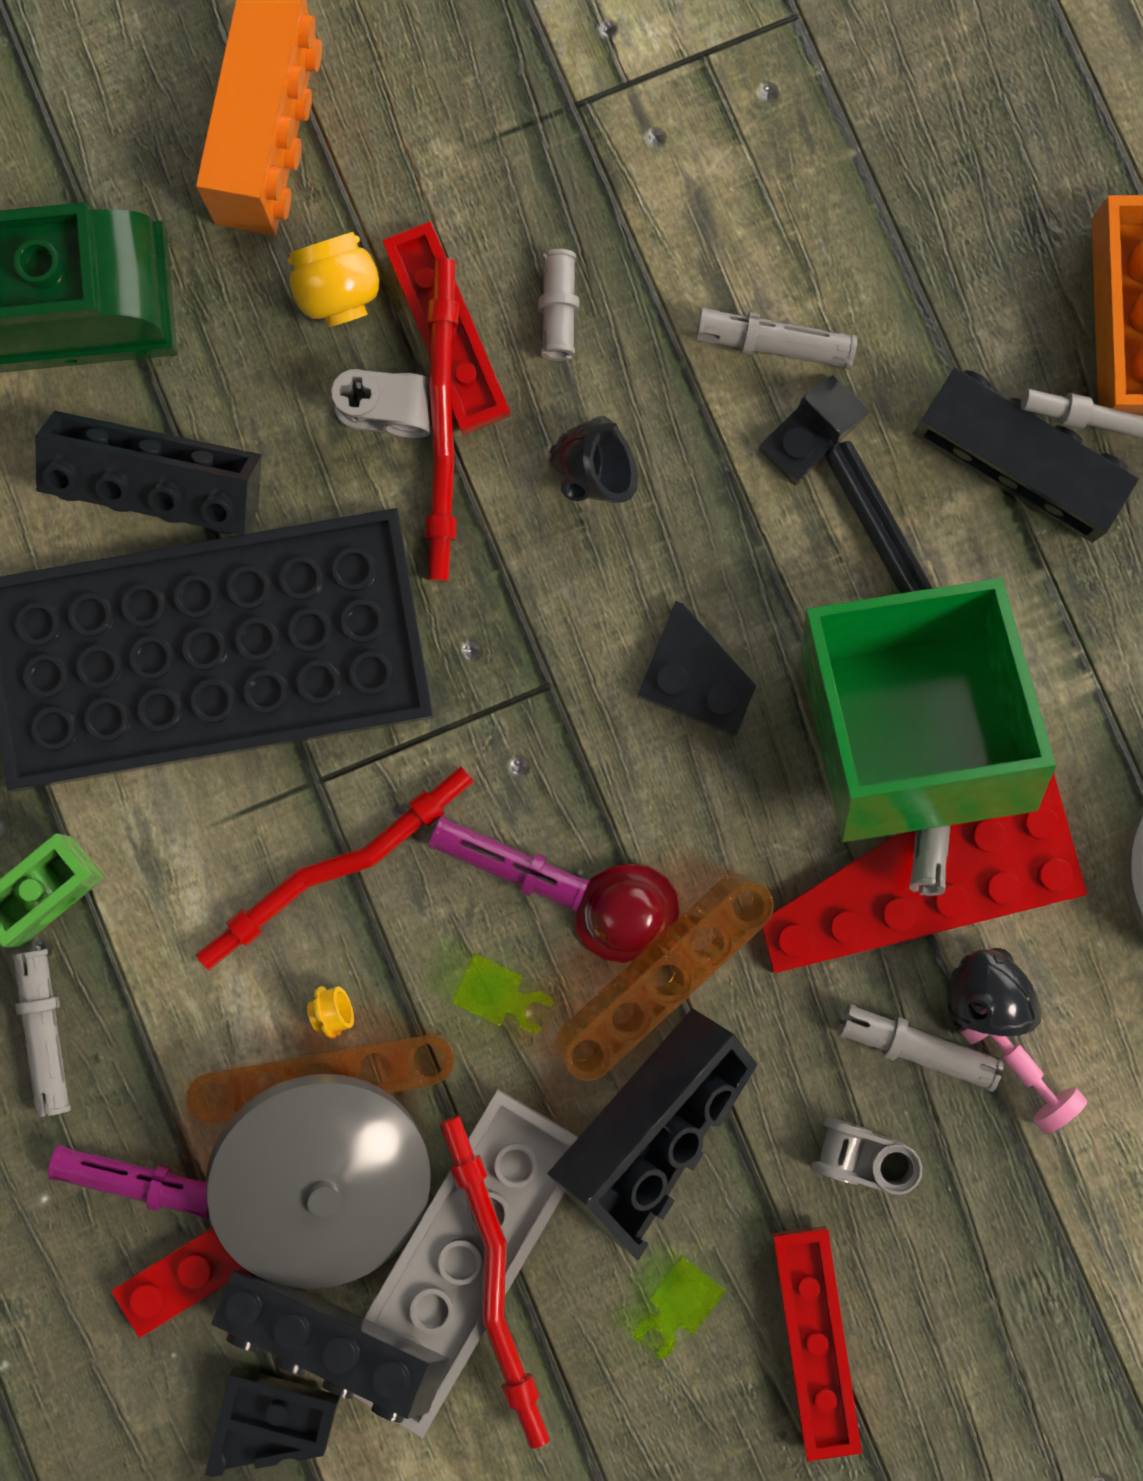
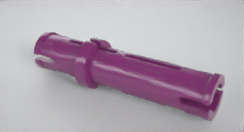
(450, 837)
(155, 1187)

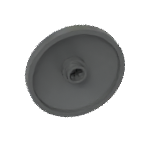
(317, 1181)

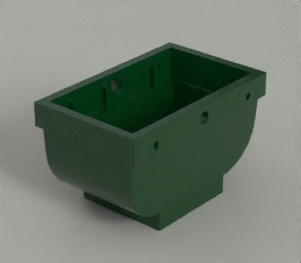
(83, 287)

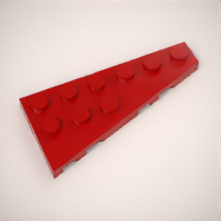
(990, 873)

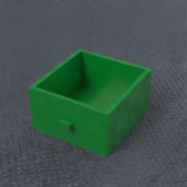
(925, 710)

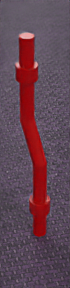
(443, 317)
(246, 926)
(519, 1386)

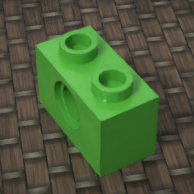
(44, 888)

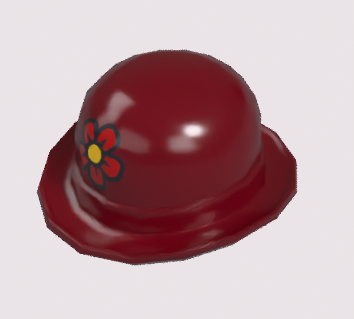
(625, 911)

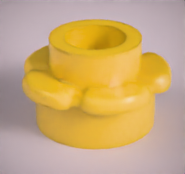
(330, 1011)

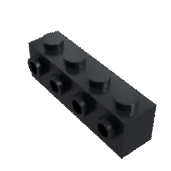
(1026, 455)
(147, 473)
(332, 1344)

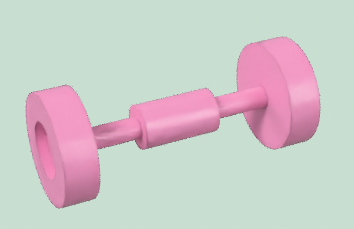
(1058, 1108)

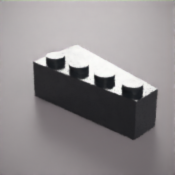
(653, 1130)

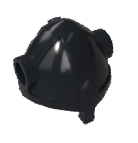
(594, 463)
(997, 983)

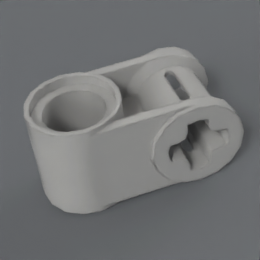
(391, 403)
(863, 1157)

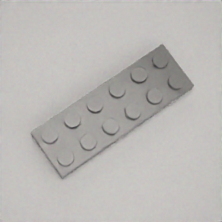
(439, 1277)

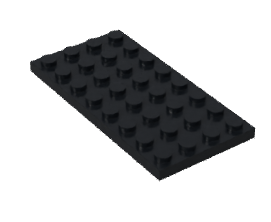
(208, 650)

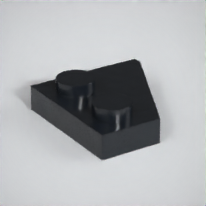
(696, 675)
(269, 1422)

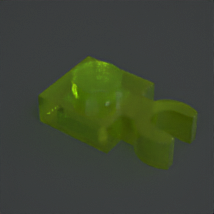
(492, 992)
(683, 1300)

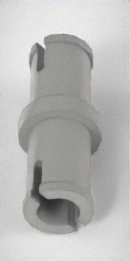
(558, 304)

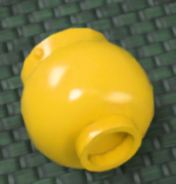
(333, 279)

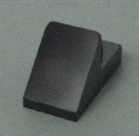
(813, 429)

